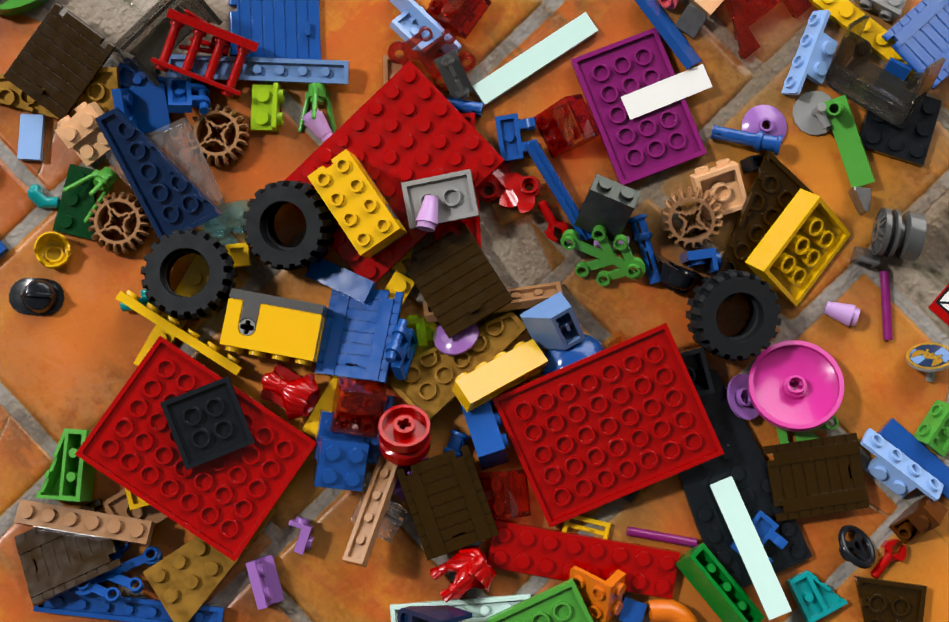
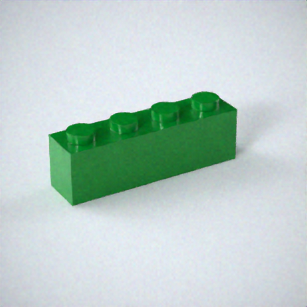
(717, 586)

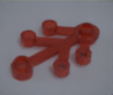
(428, 53)

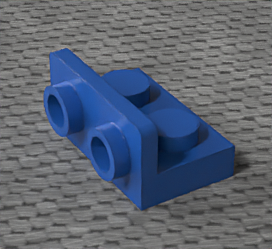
(704, 256)

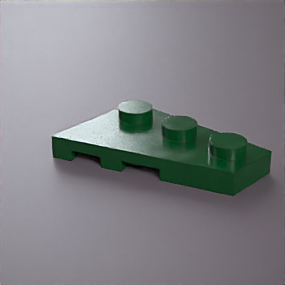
(76, 205)

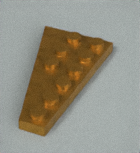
(98, 91)
(434, 373)
(192, 575)

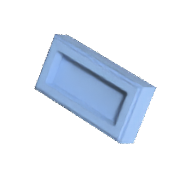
(31, 137)

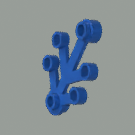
(116, 577)

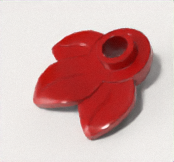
(493, 183)
(516, 194)

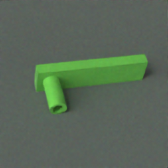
(849, 142)

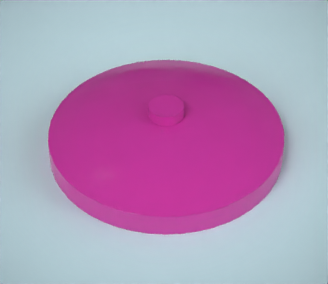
(795, 385)

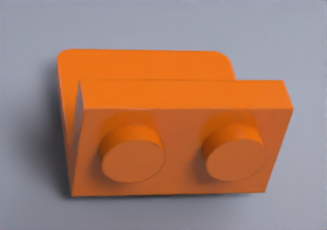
(600, 596)

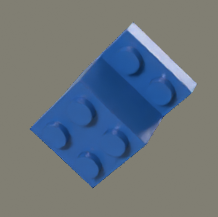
(339, 457)

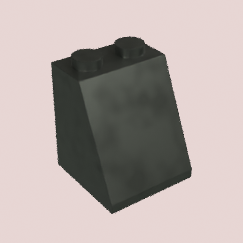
(607, 205)

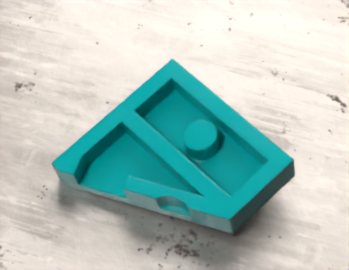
(813, 597)

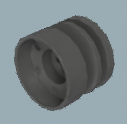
(898, 234)

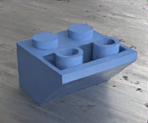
(553, 324)

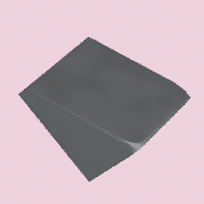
(691, 21)
(861, 199)
(864, 257)

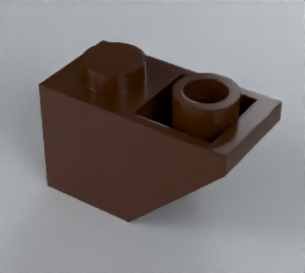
(918, 519)

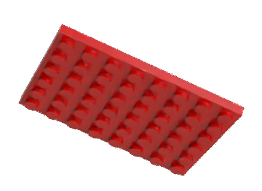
(402, 137)
(608, 425)
(215, 500)

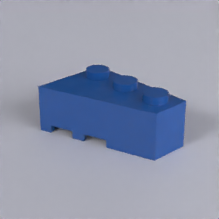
(486, 436)

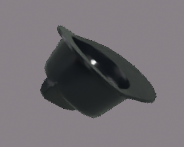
(676, 277)
(36, 296)

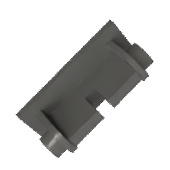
(454, 75)

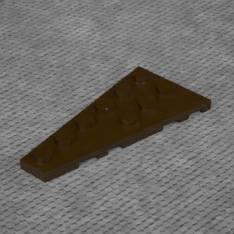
(766, 200)
(890, 600)

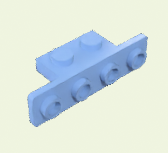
(412, 19)
(812, 56)
(897, 469)

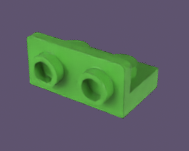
(935, 428)

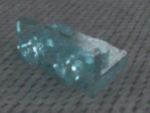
(229, 221)

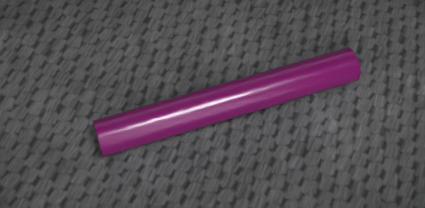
(886, 305)
(660, 536)

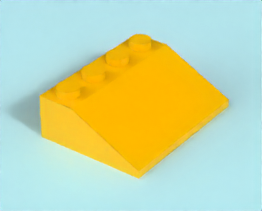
(798, 246)

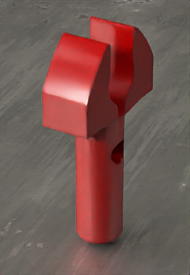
(551, 221)
(888, 557)

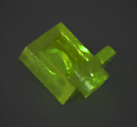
(423, 332)

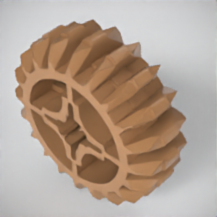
(225, 131)
(700, 200)
(110, 227)

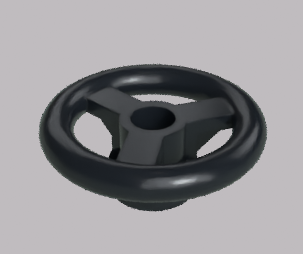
(853, 550)

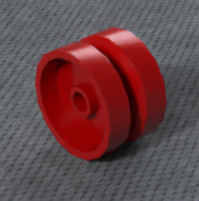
(404, 434)

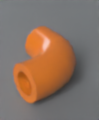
(669, 611)

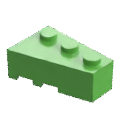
(69, 475)

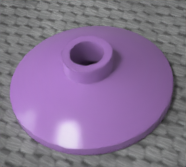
(757, 115)
(458, 344)
(739, 397)

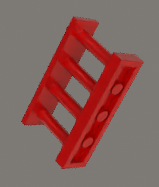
(200, 30)

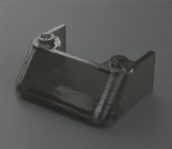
(150, 33)
(872, 86)

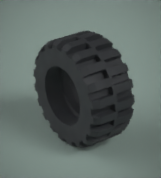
(261, 225)
(161, 262)
(759, 327)

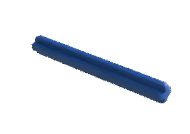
(556, 186)

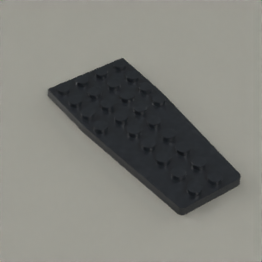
(749, 471)

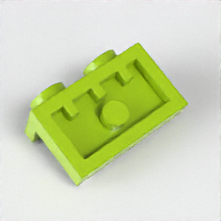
(266, 107)

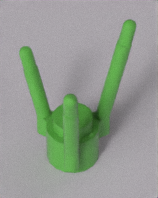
(316, 95)
(102, 180)

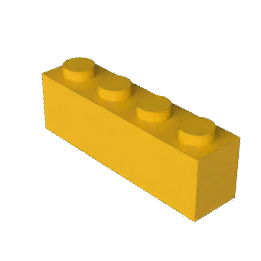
(499, 374)

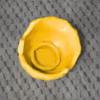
(52, 250)

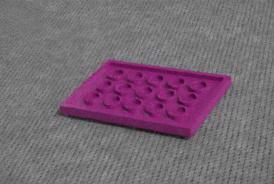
(648, 141)

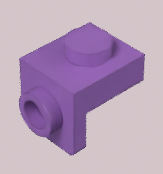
(305, 539)

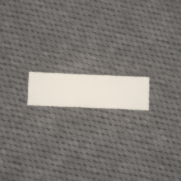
(666, 91)

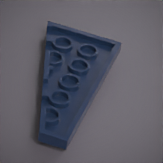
(159, 185)

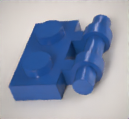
(185, 95)
(401, 349)

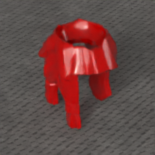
(293, 392)
(471, 573)

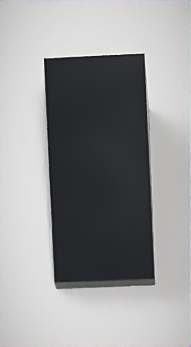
(751, 163)

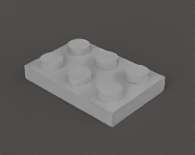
(455, 196)

